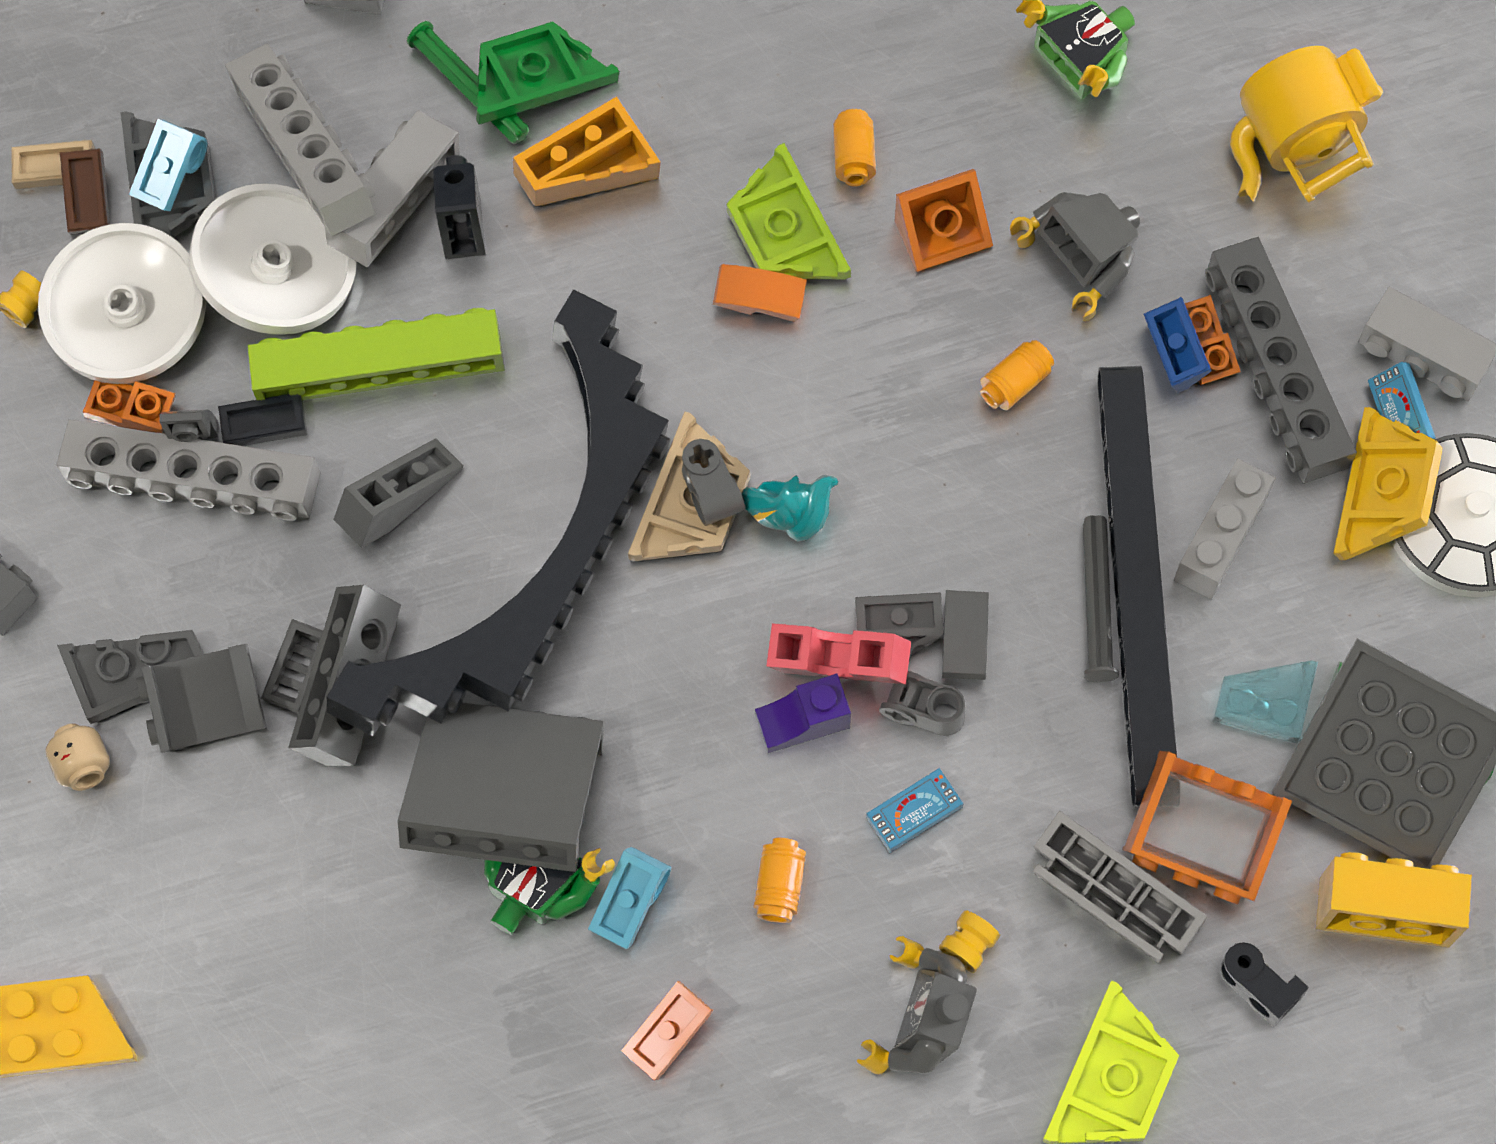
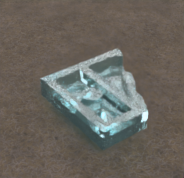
(1267, 700)

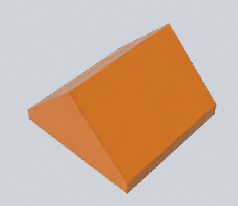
(943, 220)

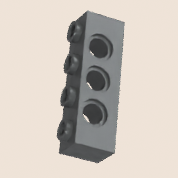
(355, 631)

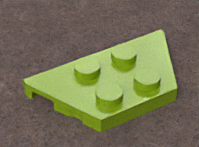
(784, 223)

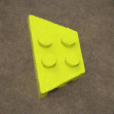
(1114, 1078)

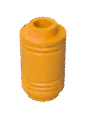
(854, 147)
(1016, 375)
(779, 880)

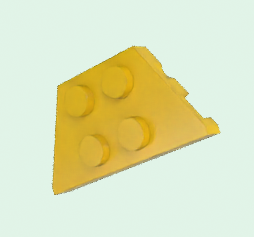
(1387, 485)
(58, 1028)

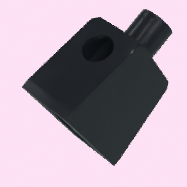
(458, 193)

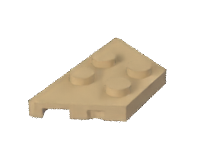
(670, 519)

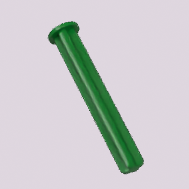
(460, 76)

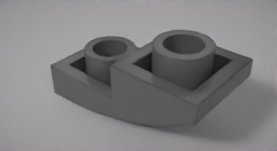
(189, 425)
(965, 635)

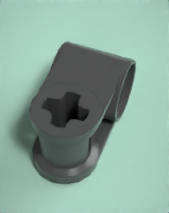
(711, 487)
(920, 702)

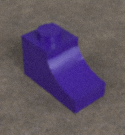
(805, 714)

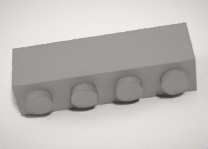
(400, 182)

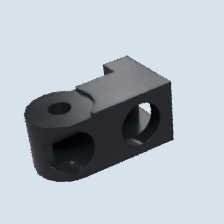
(1258, 984)

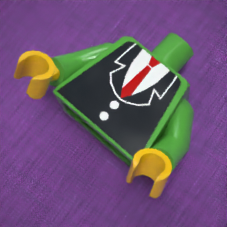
(1081, 42)

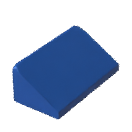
(1177, 344)

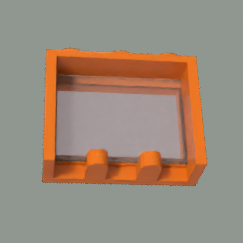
(1206, 828)

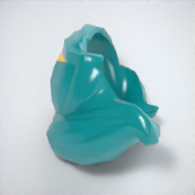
(791, 505)

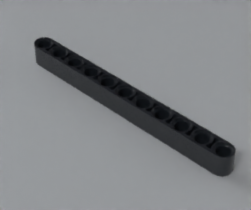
(1136, 573)

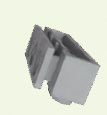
(1121, 882)

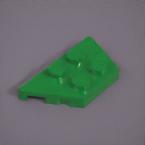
(535, 70)

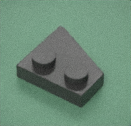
(906, 615)

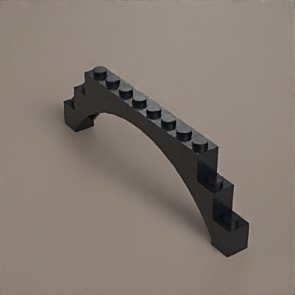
(504, 648)

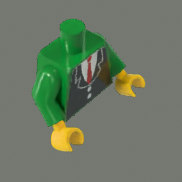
(541, 891)

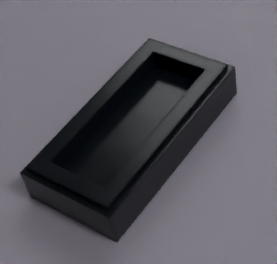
(263, 420)

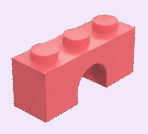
(852, 656)

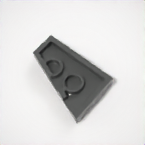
(108, 670)

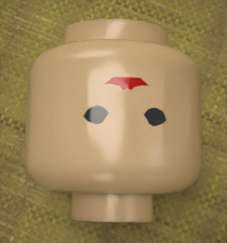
(77, 757)

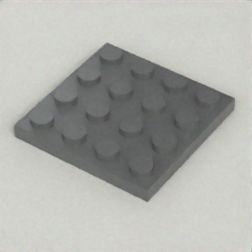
(1392, 757)

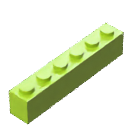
(377, 356)

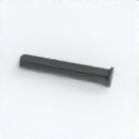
(1098, 601)

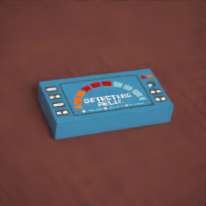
(1400, 399)
(914, 810)

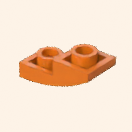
(760, 291)
(1213, 341)
(128, 405)

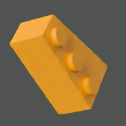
(587, 157)

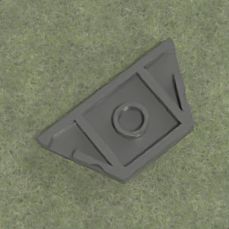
(193, 195)

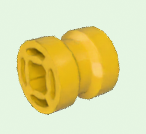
(21, 299)
(970, 940)

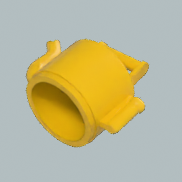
(1302, 114)

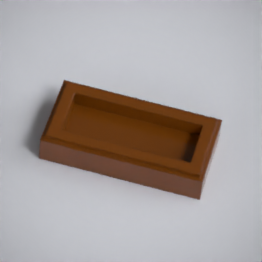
(84, 190)

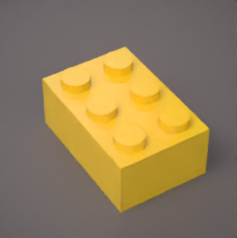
(1393, 900)

